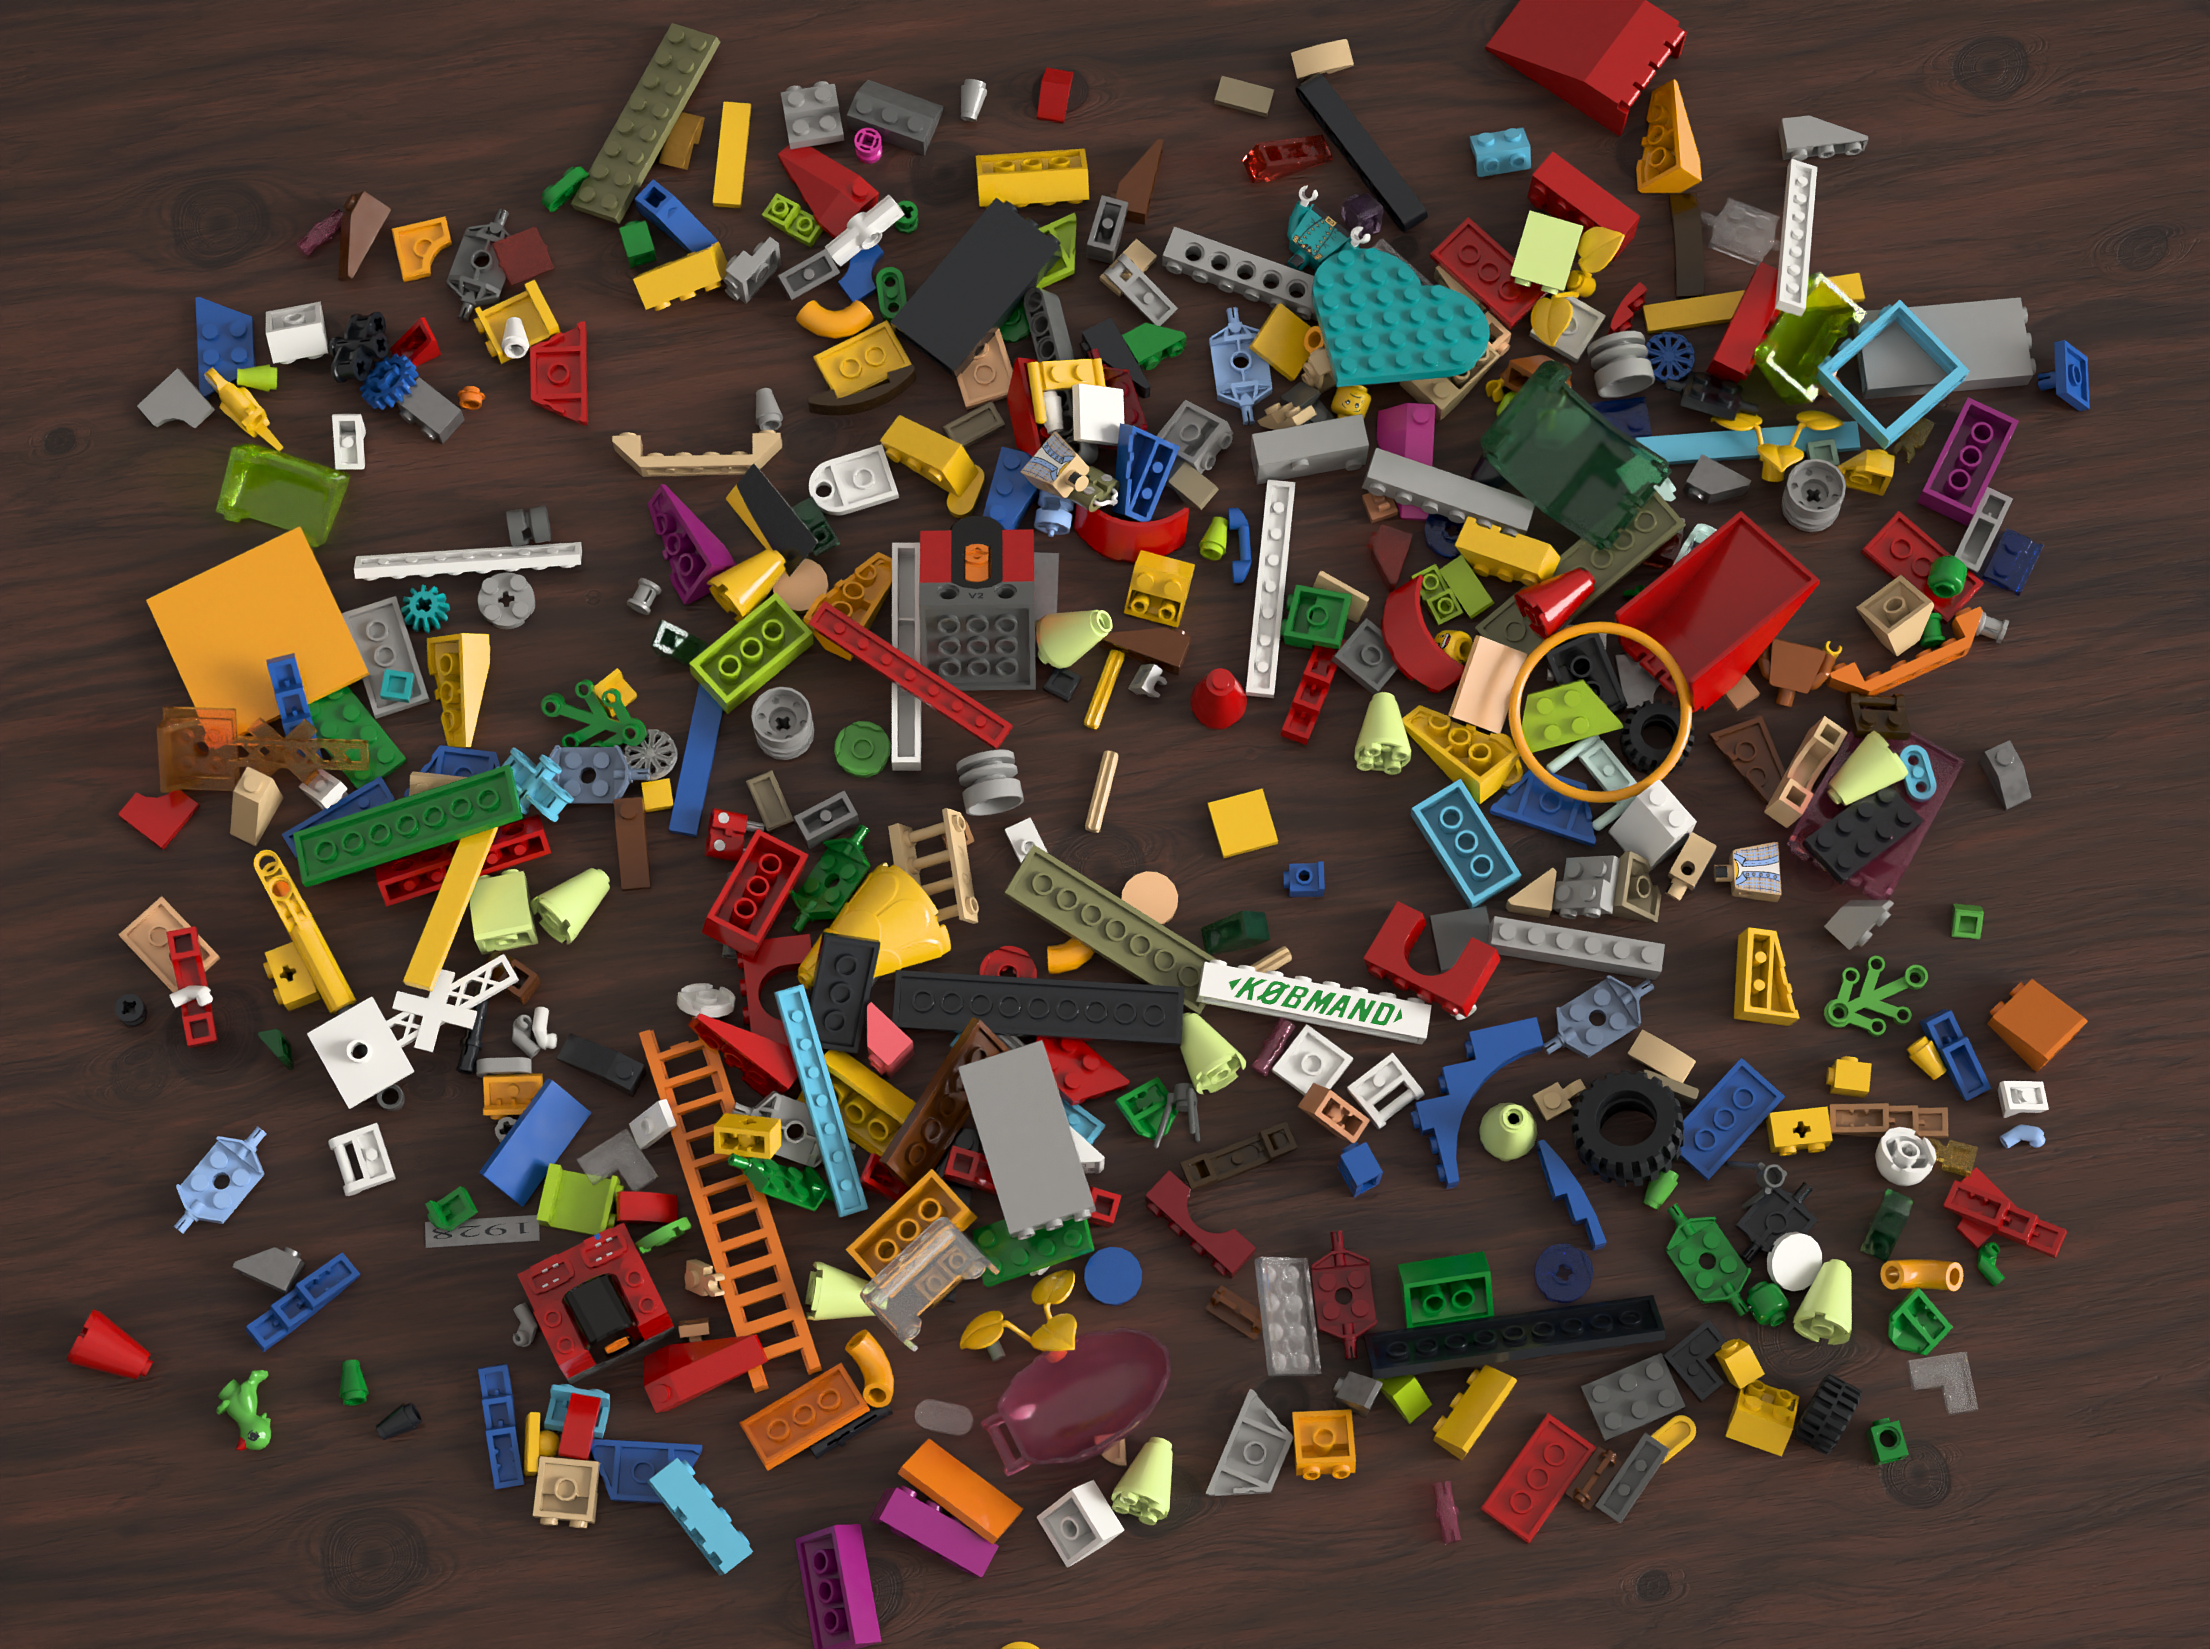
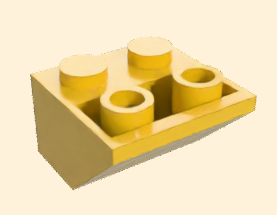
(1159, 588)
(1763, 1417)

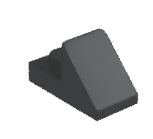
(1304, 396)

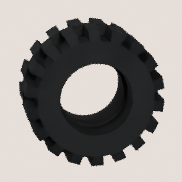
(1652, 715)
(1827, 1414)

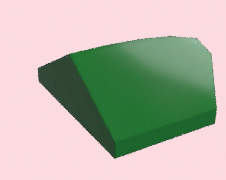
(1145, 1108)
(1917, 1324)

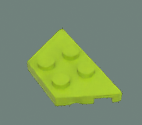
(1065, 232)
(1565, 716)

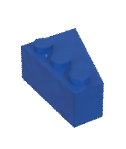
(1142, 471)
(1010, 490)

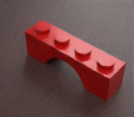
(190, 970)

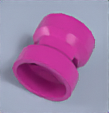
(867, 151)

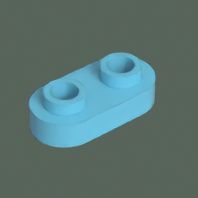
(1918, 774)

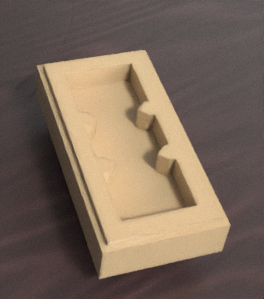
(1139, 255)

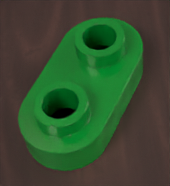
(558, 194)
(892, 295)

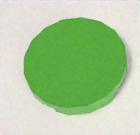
(862, 749)
(663, 1235)

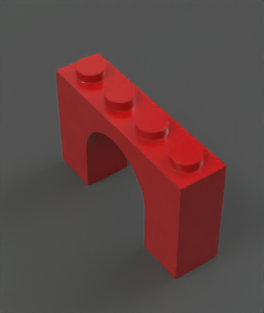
(772, 958)
(1454, 989)

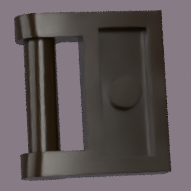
(1888, 724)

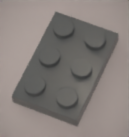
(1632, 1397)

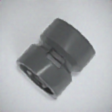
(528, 525)

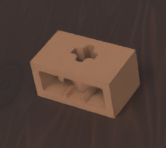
(1333, 1113)

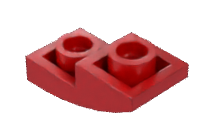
(1625, 312)
(646, 1207)
(579, 1426)

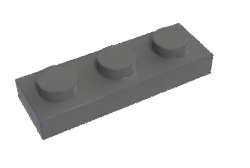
(1632, 1478)

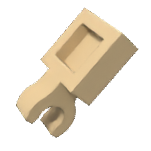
(1555, 1100)

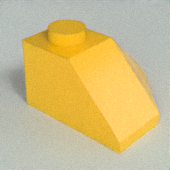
(1869, 471)

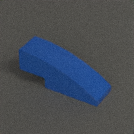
(1956, 1054)

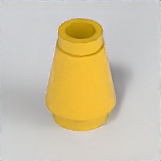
(1927, 1057)

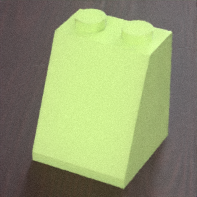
(1546, 252)
(502, 912)

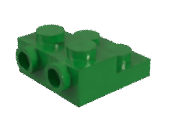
(1315, 618)

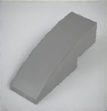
(1983, 529)

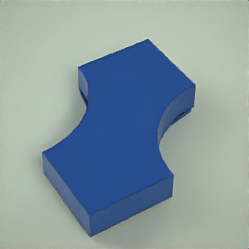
(858, 280)

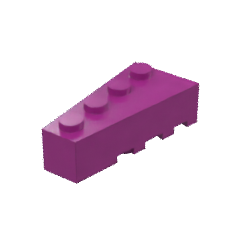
(934, 1530)

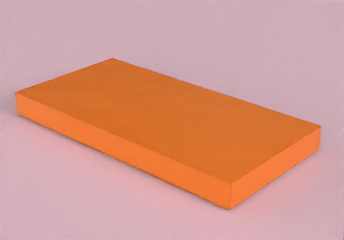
(804, 1416)
(960, 1491)

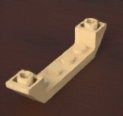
(630, 448)

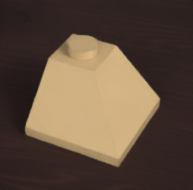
(1897, 614)

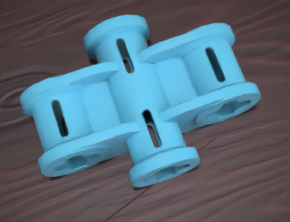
(536, 784)

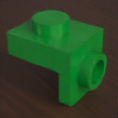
(451, 1210)

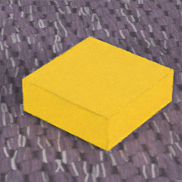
(657, 795)

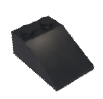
(1586, 659)

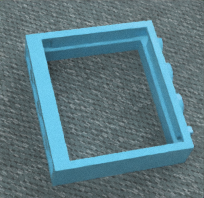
(1925, 339)

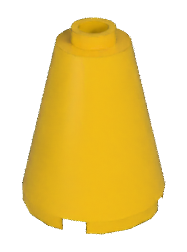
(747, 583)

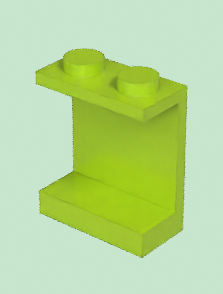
(575, 1204)

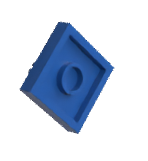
(2069, 376)

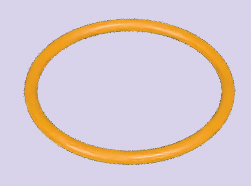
(1589, 628)

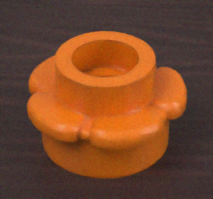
(470, 398)

